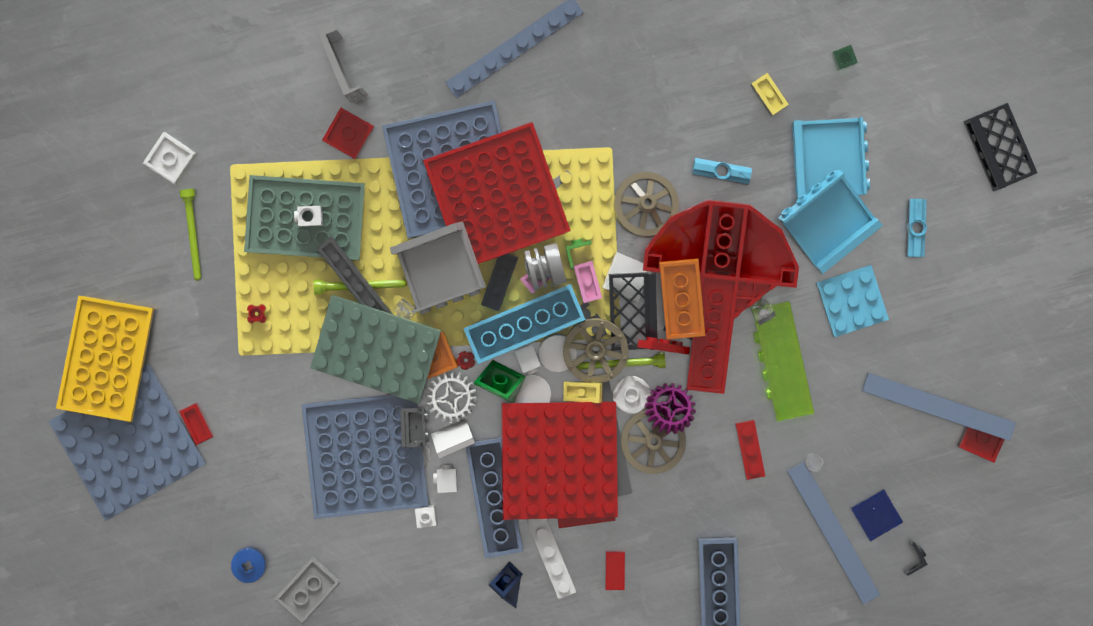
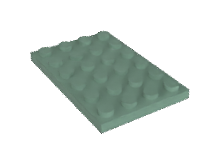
(272, 223)
(375, 349)

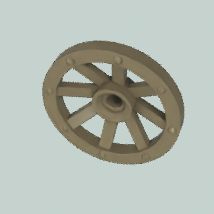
(641, 207)
(595, 355)
(670, 463)

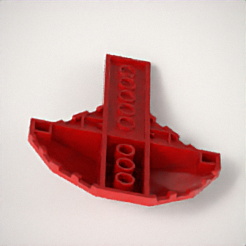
(739, 262)

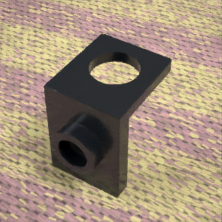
(920, 554)

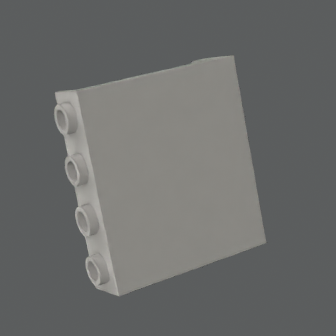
(329, 35)
(440, 267)

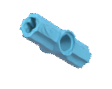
(734, 173)
(916, 241)

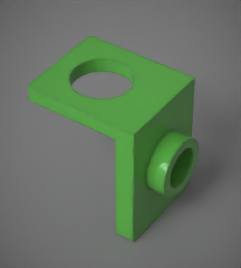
(575, 244)

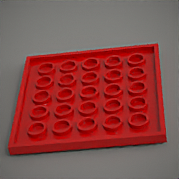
(499, 192)
(559, 460)

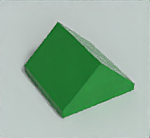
(500, 381)

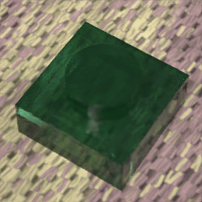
(845, 57)

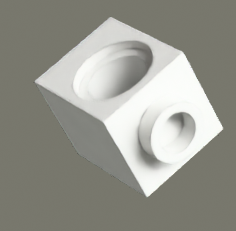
(317, 216)
(528, 359)
(426, 516)

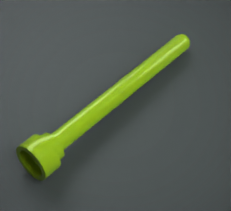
(188, 196)
(321, 286)
(657, 360)

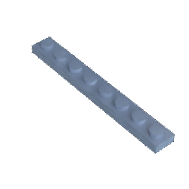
(514, 47)

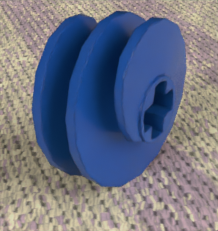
(257, 561)

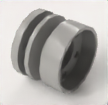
(545, 266)

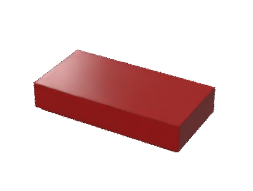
(196, 424)
(615, 570)

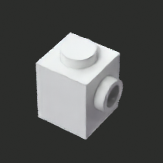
(446, 479)

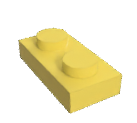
(769, 94)
(582, 392)

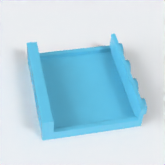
(830, 147)
(829, 221)

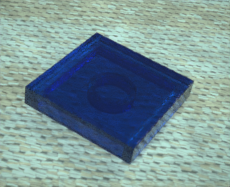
(876, 515)

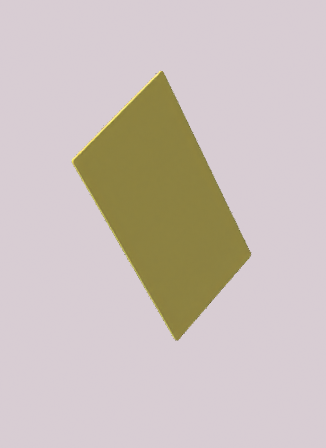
(286, 281)

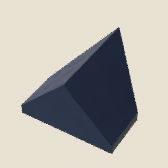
(507, 583)

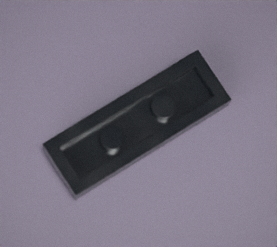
(499, 281)

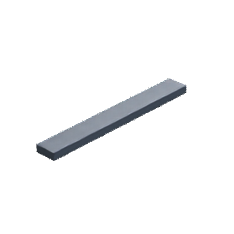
(939, 407)
(833, 533)

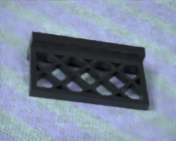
(986, 154)
(649, 303)

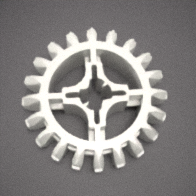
(435, 401)

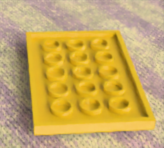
(105, 358)

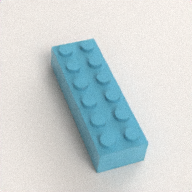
(524, 324)

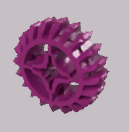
(655, 408)

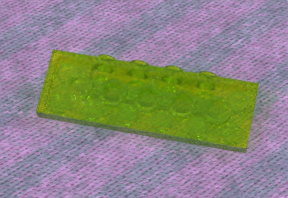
(783, 364)

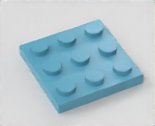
(852, 301)

